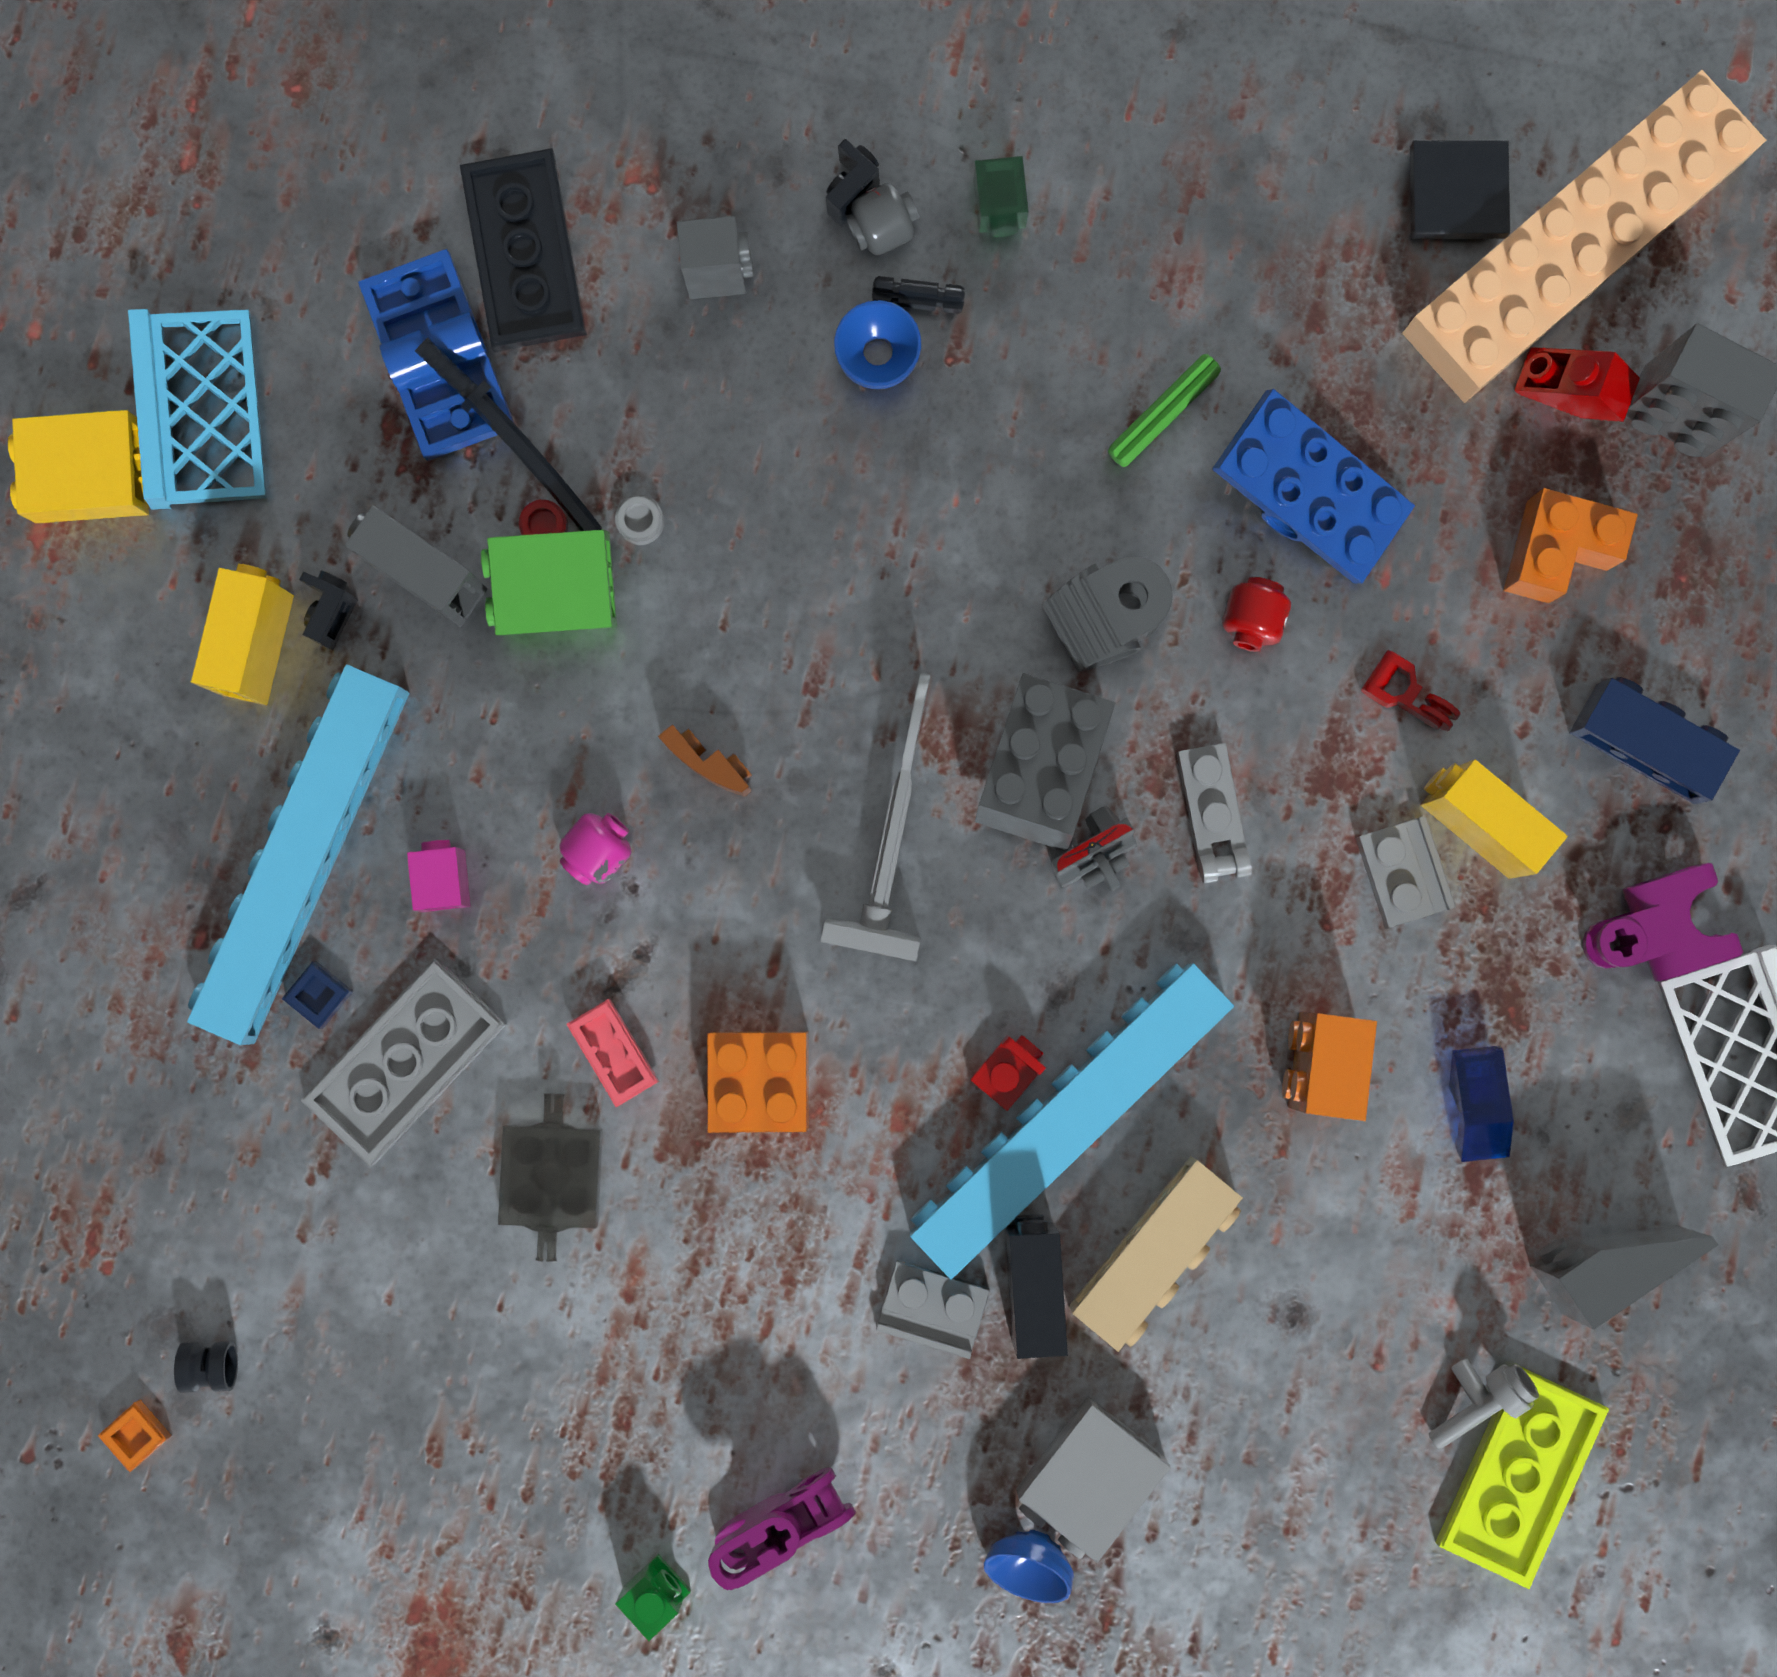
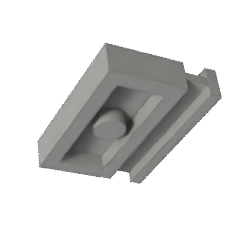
(1405, 872)
(933, 1309)

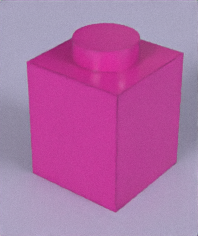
(438, 877)

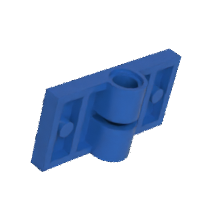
(423, 303)
(1313, 487)

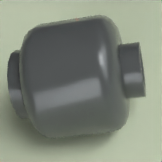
(882, 219)

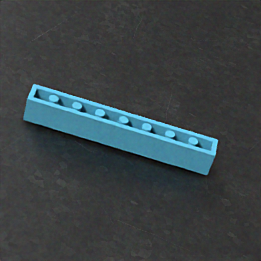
(297, 856)
(1069, 1119)

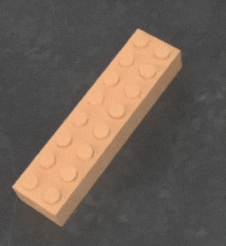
(1583, 236)

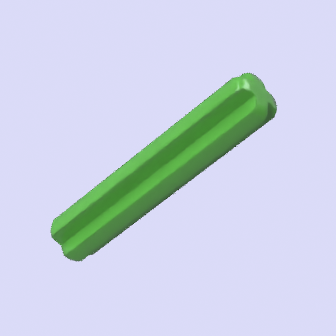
(1164, 410)

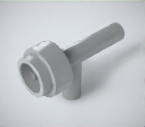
(1509, 1388)

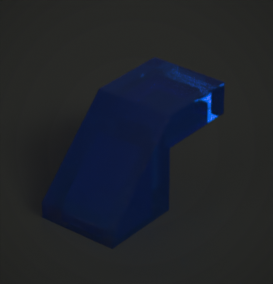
(1483, 1103)

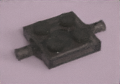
(550, 1177)

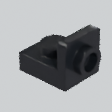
(860, 179)
(329, 615)

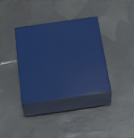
(317, 995)

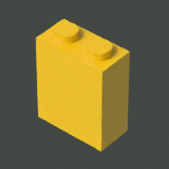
(77, 467)
(243, 634)
(1492, 819)

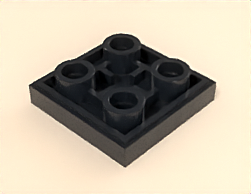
(1459, 189)

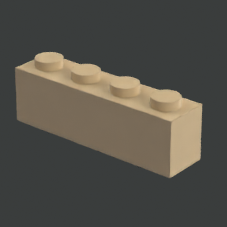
(1155, 1254)

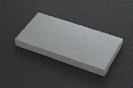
(403, 1062)

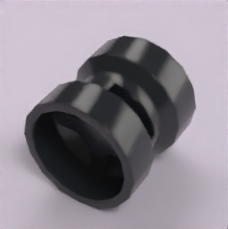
(206, 1366)

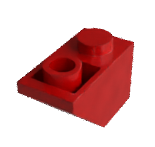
(1579, 382)

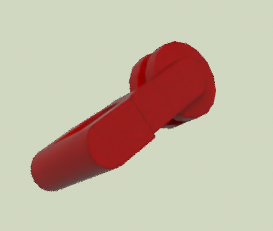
(1436, 712)

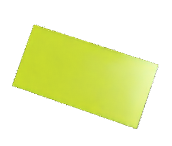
(1522, 1482)

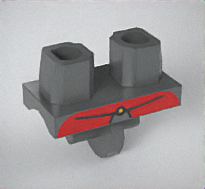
(1099, 856)

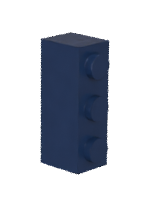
(1655, 740)

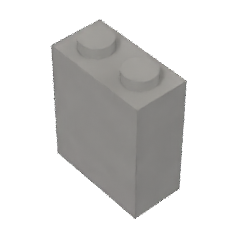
(1091, 1481)

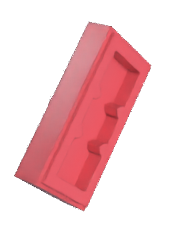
(612, 1052)

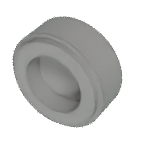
(639, 519)

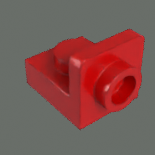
(1009, 1070)

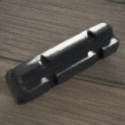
(919, 294)

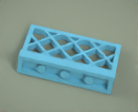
(155, 416)

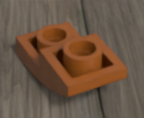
(722, 772)

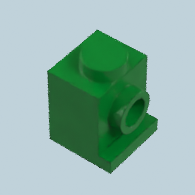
(653, 1597)

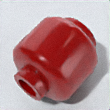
(1256, 613)

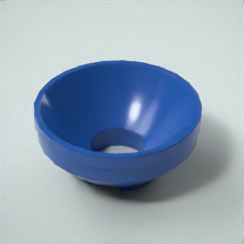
(877, 322)
(1030, 1567)

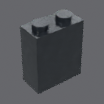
(1036, 1288)

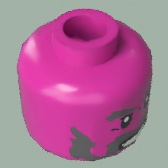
(595, 848)

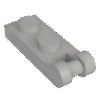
(1213, 811)

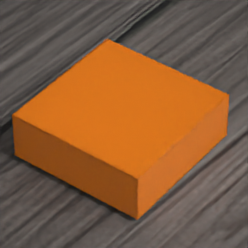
(134, 1435)

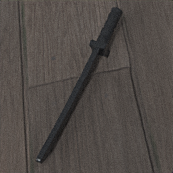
(483, 405)

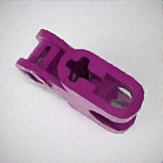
(1661, 928)
(804, 1511)

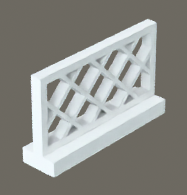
(1763, 969)

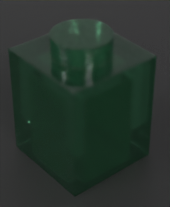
(1001, 195)

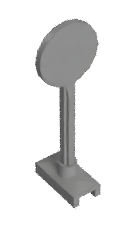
(873, 931)

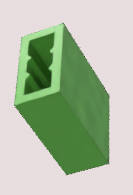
(550, 582)

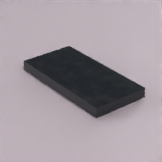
(523, 250)

